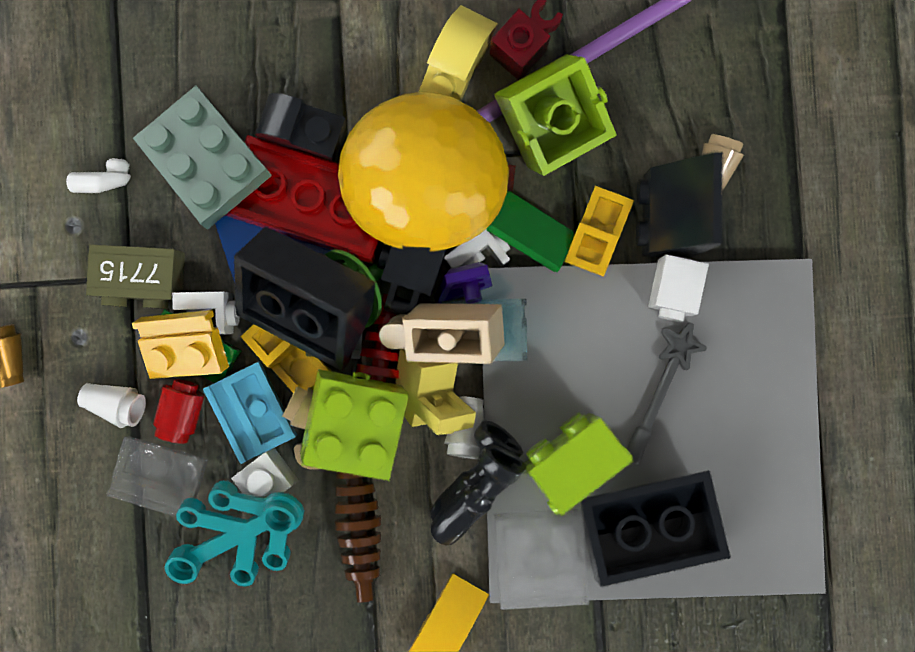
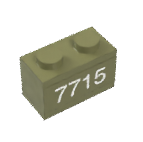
(134, 274)

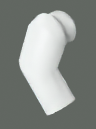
(98, 182)

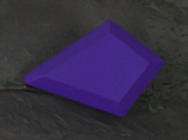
(465, 282)

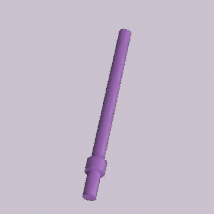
(608, 41)

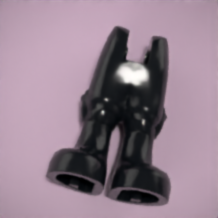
(477, 489)

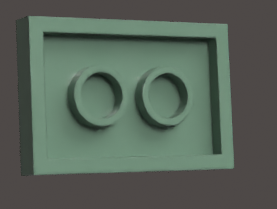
(202, 157)

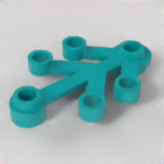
(277, 513)

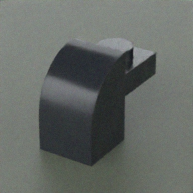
(300, 126)

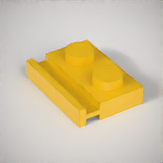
(181, 345)

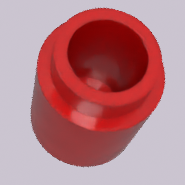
(178, 411)

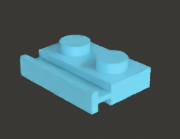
(249, 412)

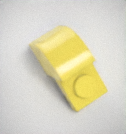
(457, 53)
(432, 396)

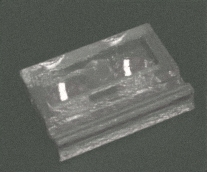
(155, 476)

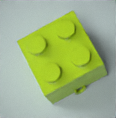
(556, 113)
(353, 424)
(576, 461)

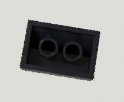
(302, 296)
(653, 529)

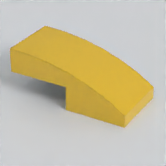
(599, 231)
(284, 358)
(450, 617)

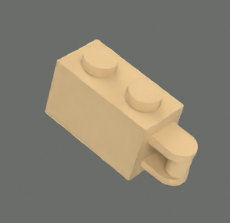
(447, 333)

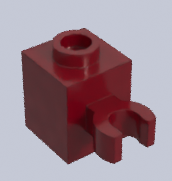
(523, 40)

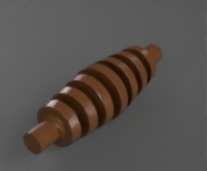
(359, 539)

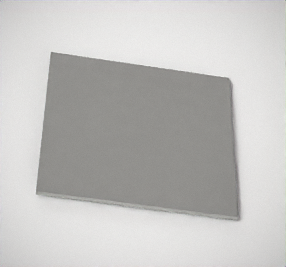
(737, 411)

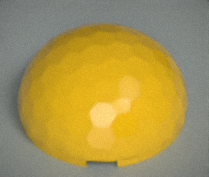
(423, 172)

